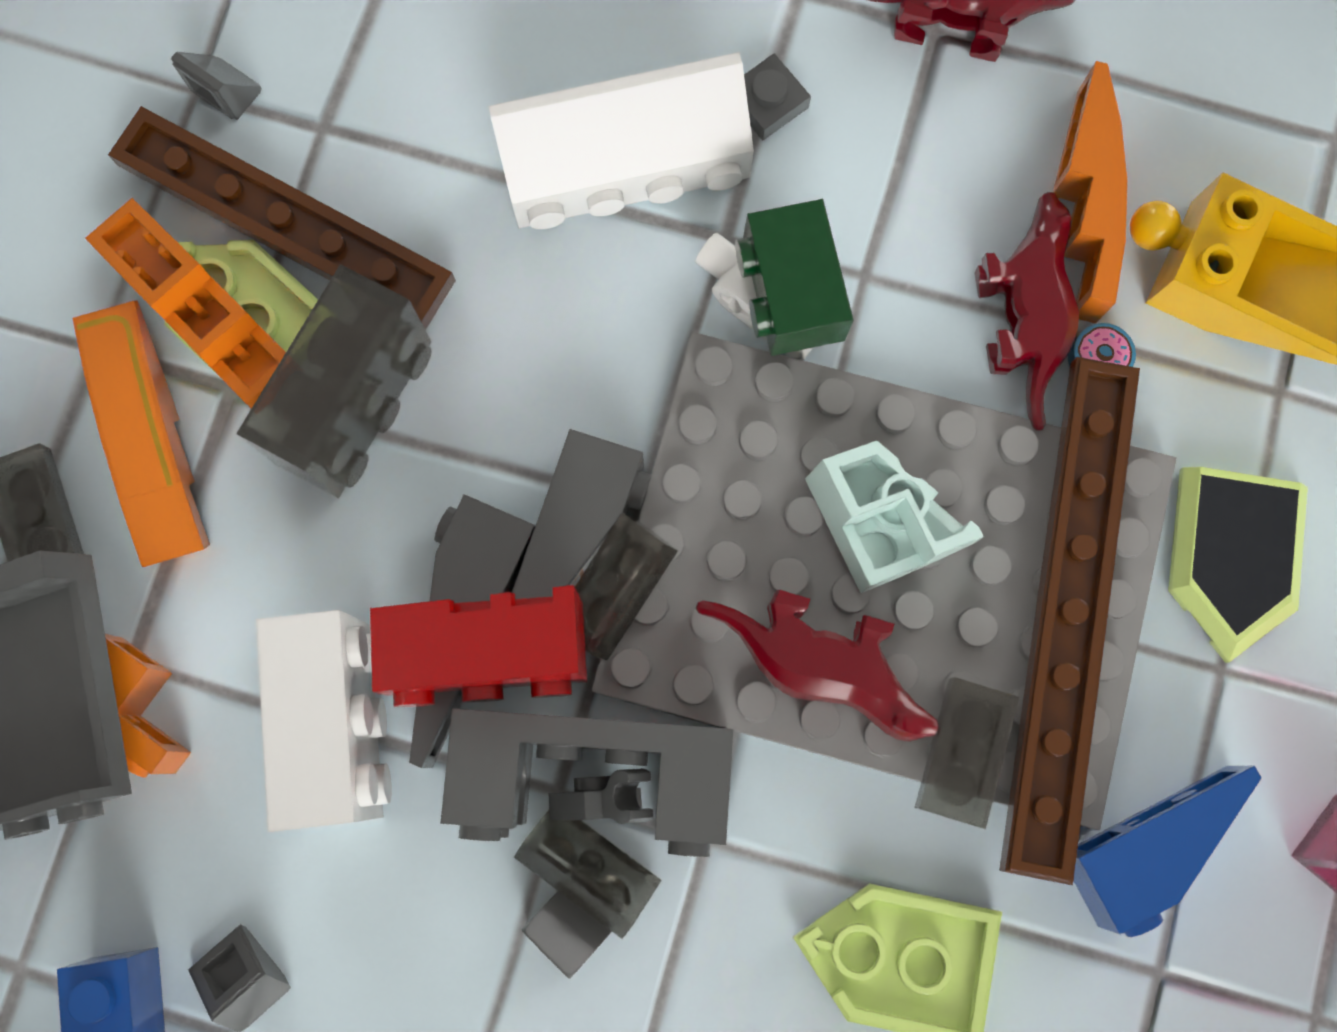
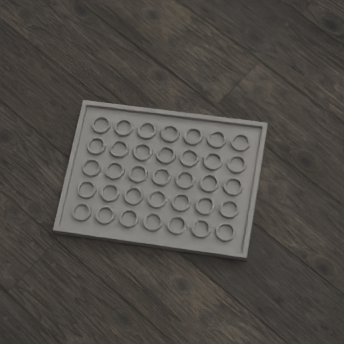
(747, 525)

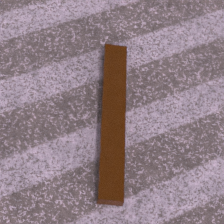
(1070, 623)

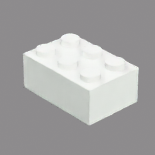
(320, 721)

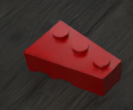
(478, 647)

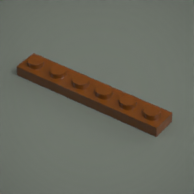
(274, 211)

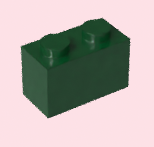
(794, 278)

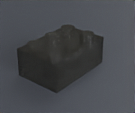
(339, 383)

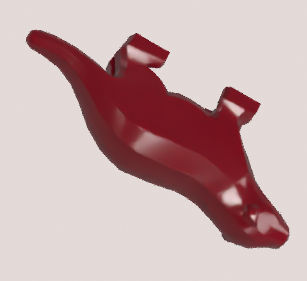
(985, 17)
(1036, 305)
(828, 665)

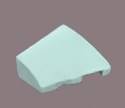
(883, 515)

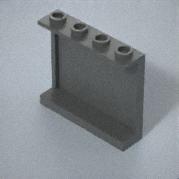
(56, 696)

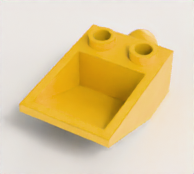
(1271, 275)

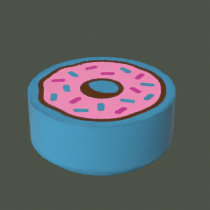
(1104, 343)

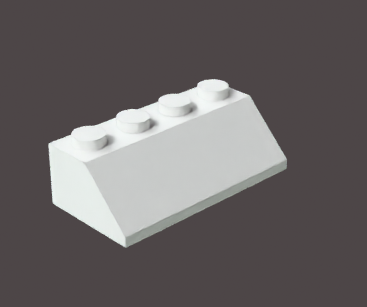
(625, 141)

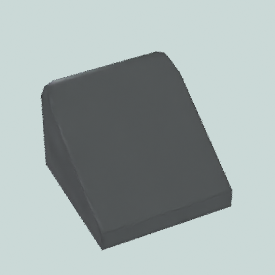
(217, 82)
(565, 933)
(238, 980)

